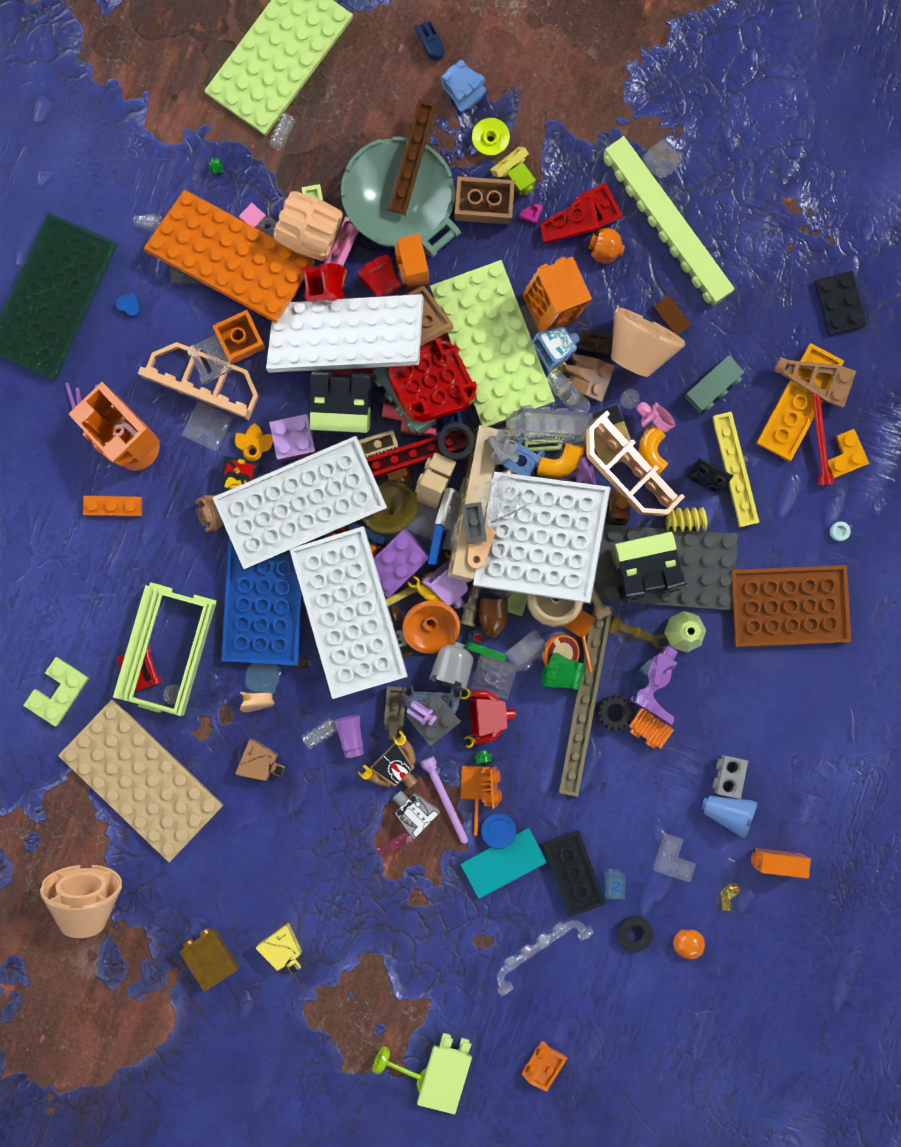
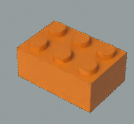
(412, 262)

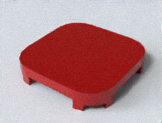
(435, 385)

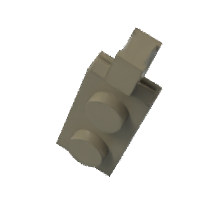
(394, 710)

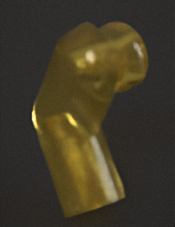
(727, 894)

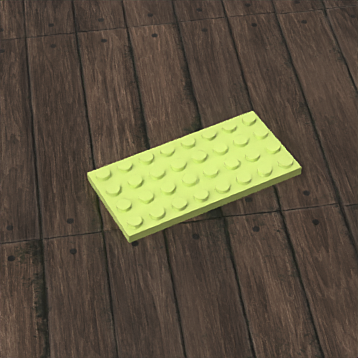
(277, 59)
(493, 342)

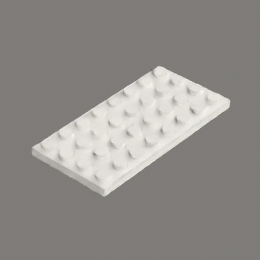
(347, 334)
(299, 502)
(348, 612)

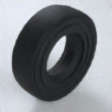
(644, 942)

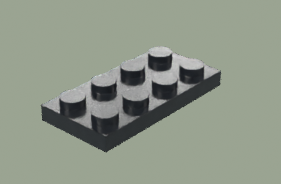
(574, 873)

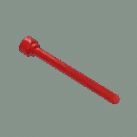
(825, 476)

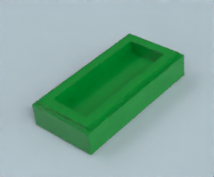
(485, 651)

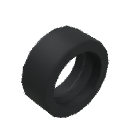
(458, 427)

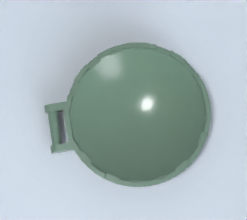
(369, 187)

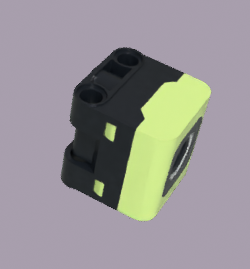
(340, 401)
(647, 566)

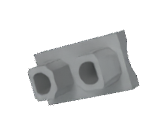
(503, 447)

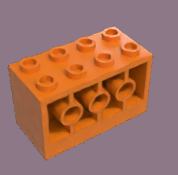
(557, 294)

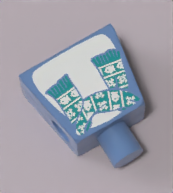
(555, 346)

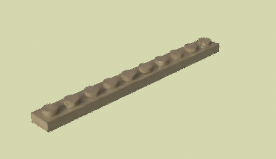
(584, 707)

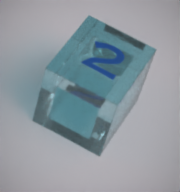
(614, 884)

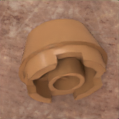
(208, 513)

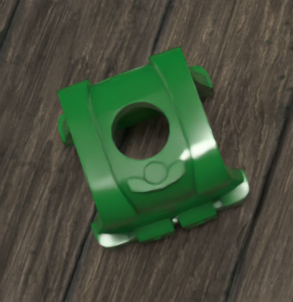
(562, 672)

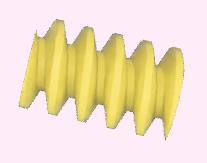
(687, 518)

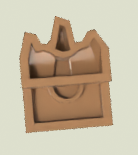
(589, 376)

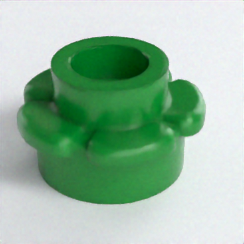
(216, 166)
(483, 758)

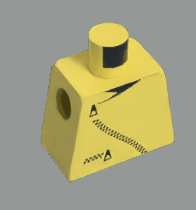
(281, 949)

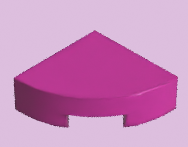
(531, 213)

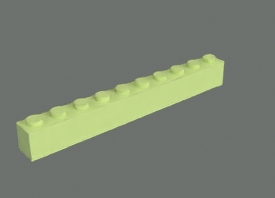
(668, 221)

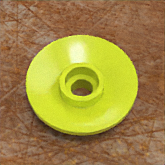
(490, 128)

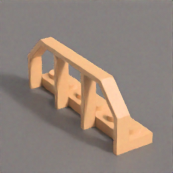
(203, 394)
(640, 468)

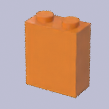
(781, 863)

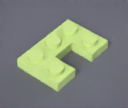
(55, 708)

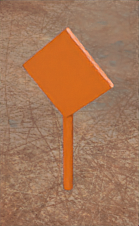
(581, 627)

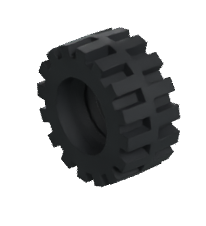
(602, 712)

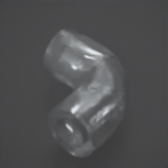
(567, 391)

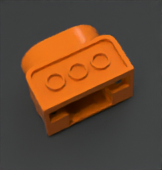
(116, 429)

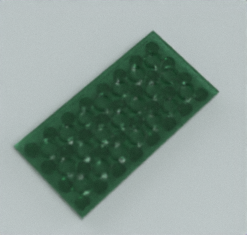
(53, 295)

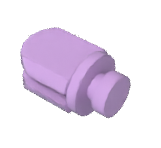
(421, 713)

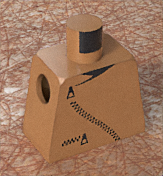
(259, 762)

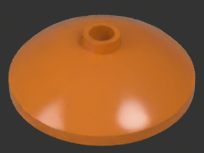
(430, 636)

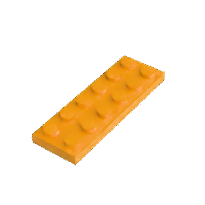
(795, 408)

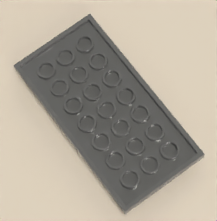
(703, 558)

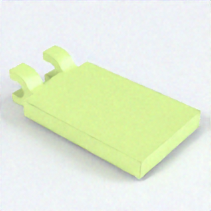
(445, 1075)

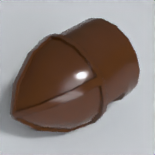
(493, 616)

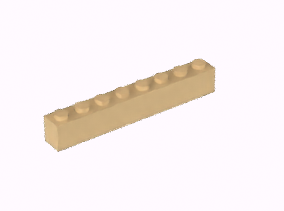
(479, 471)

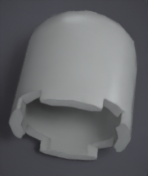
(452, 666)

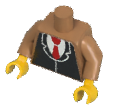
(393, 765)

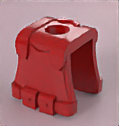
(380, 277)
(324, 282)

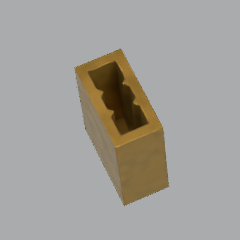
(209, 958)

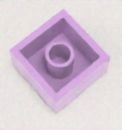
(292, 438)

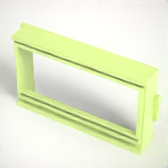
(139, 642)

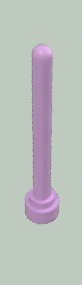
(429, 766)

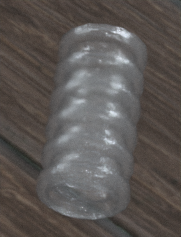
(281, 133)
(319, 734)

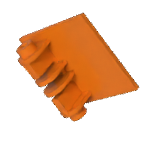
(491, 798)

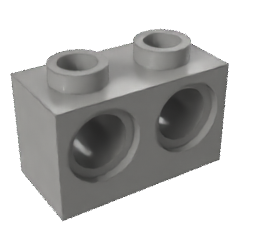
(735, 777)

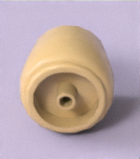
(552, 612)

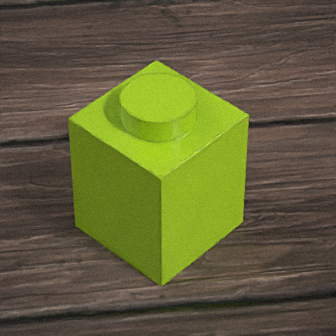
(523, 179)

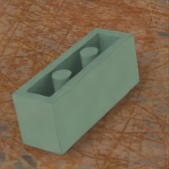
(714, 385)

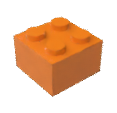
(239, 337)

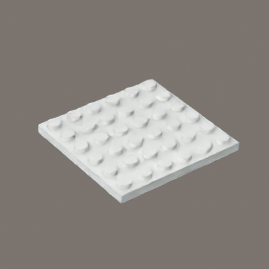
(550, 543)

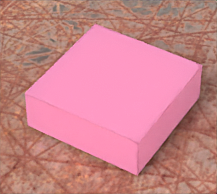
(252, 215)

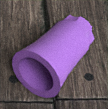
(350, 735)

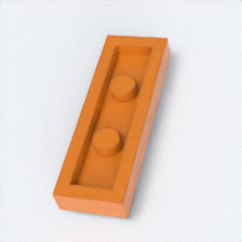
(112, 506)

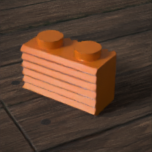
(650, 728)

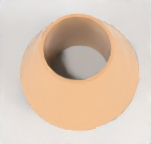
(642, 344)
(81, 898)

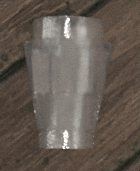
(148, 222)

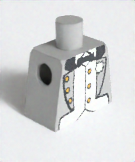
(414, 812)

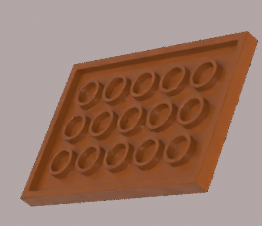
(791, 606)

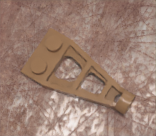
(839, 387)

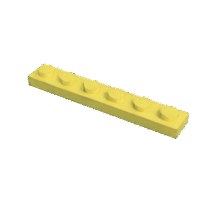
(735, 465)

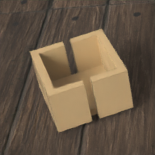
(434, 480)

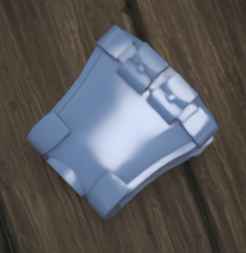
(463, 85)
(532, 461)

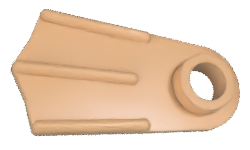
(481, 549)

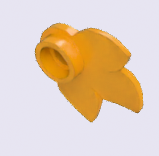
(253, 440)

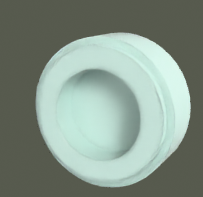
(840, 531)

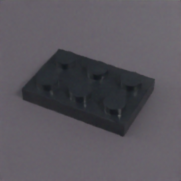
(840, 303)

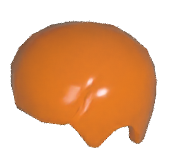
(689, 944)

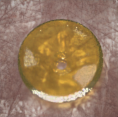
(401, 502)

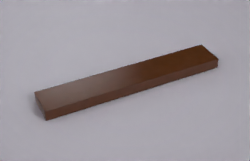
(412, 157)

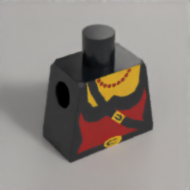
(238, 472)

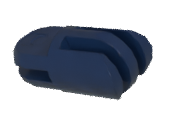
(430, 40)

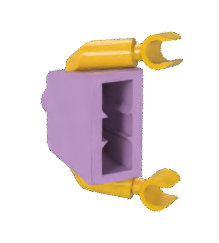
(440, 587)

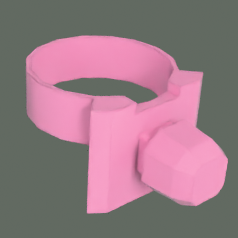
(652, 414)

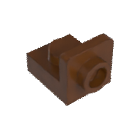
(402, 476)

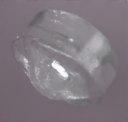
(630, 398)

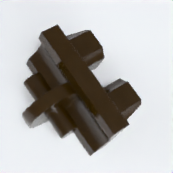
(595, 342)

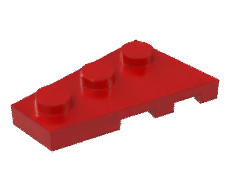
(574, 221)

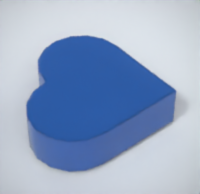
(129, 304)

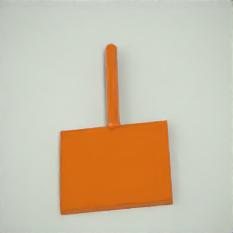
(471, 788)

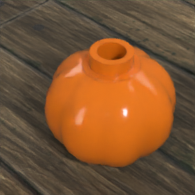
(606, 245)

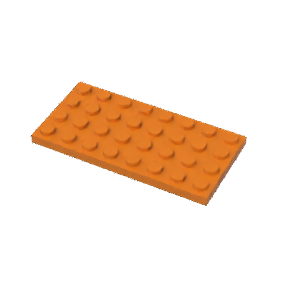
(229, 256)

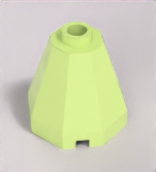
(677, 631)

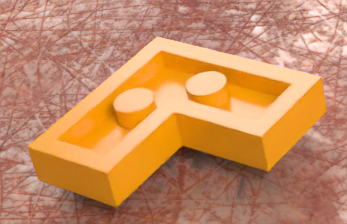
(852, 455)

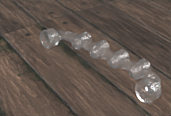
(528, 951)

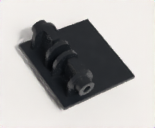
(709, 476)

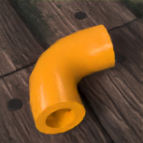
(649, 445)
(564, 465)

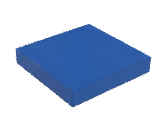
(436, 548)

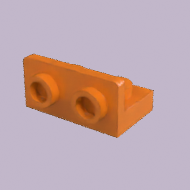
(543, 1066)

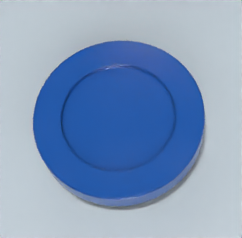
(499, 831)

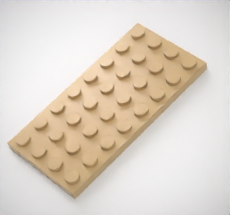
(141, 780)

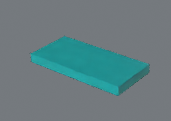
(501, 866)

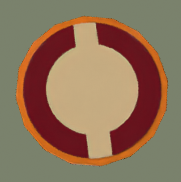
(561, 644)

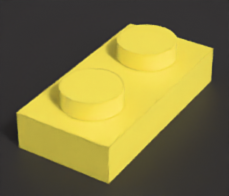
(514, 158)

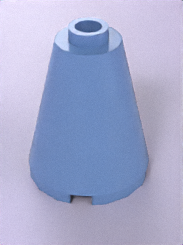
(731, 813)

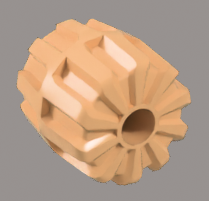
(308, 225)

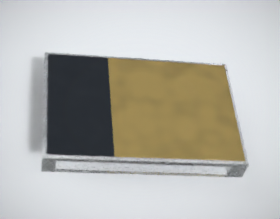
(601, 448)

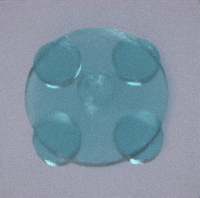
(262, 677)

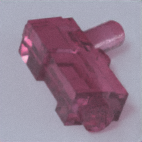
(399, 841)

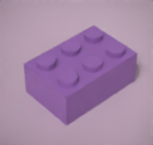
(399, 561)

